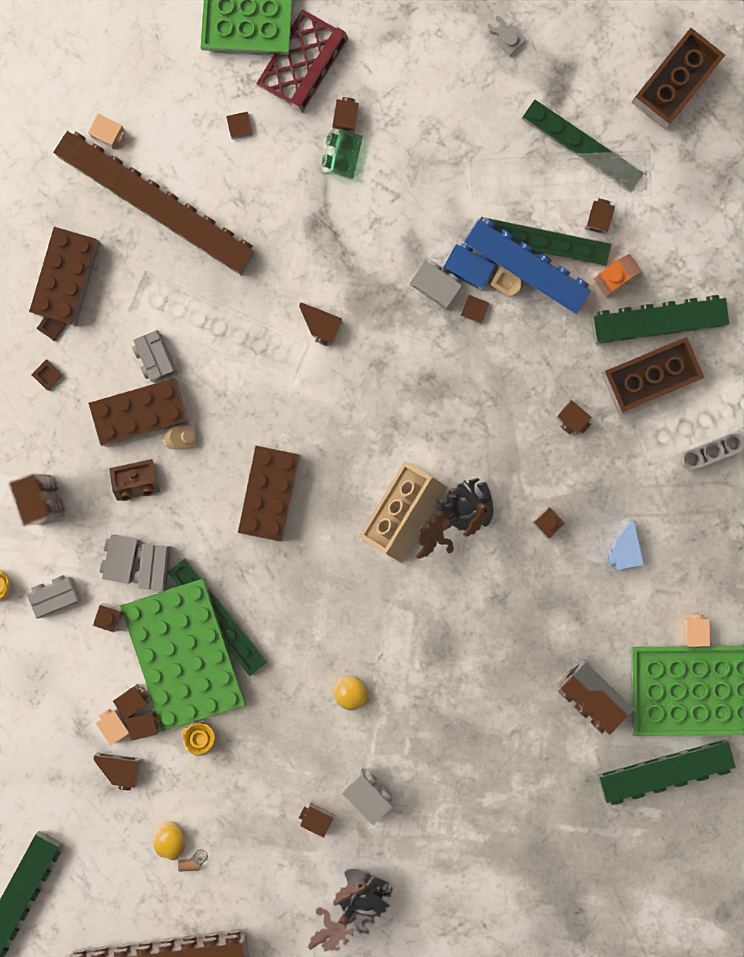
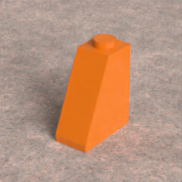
(617, 275)

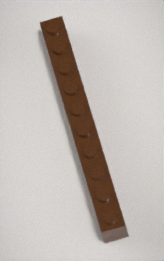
(153, 202)

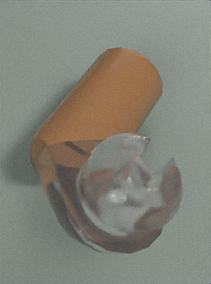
(195, 863)

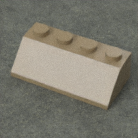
(403, 512)

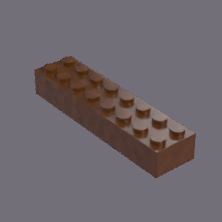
(212, 945)

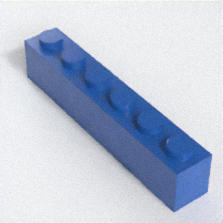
(528, 266)

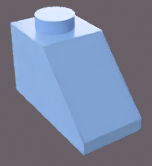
(626, 549)

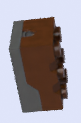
(594, 697)

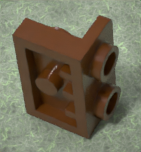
(134, 480)

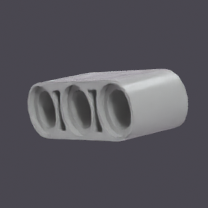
(722, 447)

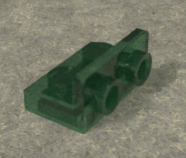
(341, 153)

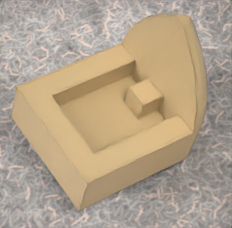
(506, 282)
(180, 437)

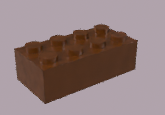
(678, 78)
(64, 276)
(652, 375)
(138, 412)
(269, 493)
(37, 499)

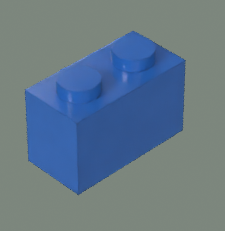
(468, 266)

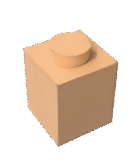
(107, 131)
(696, 630)
(112, 726)

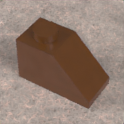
(321, 324)
(119, 770)

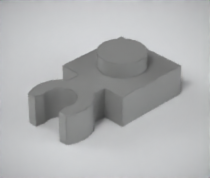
(508, 38)

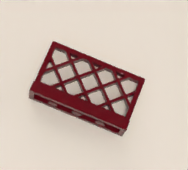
(319, 67)

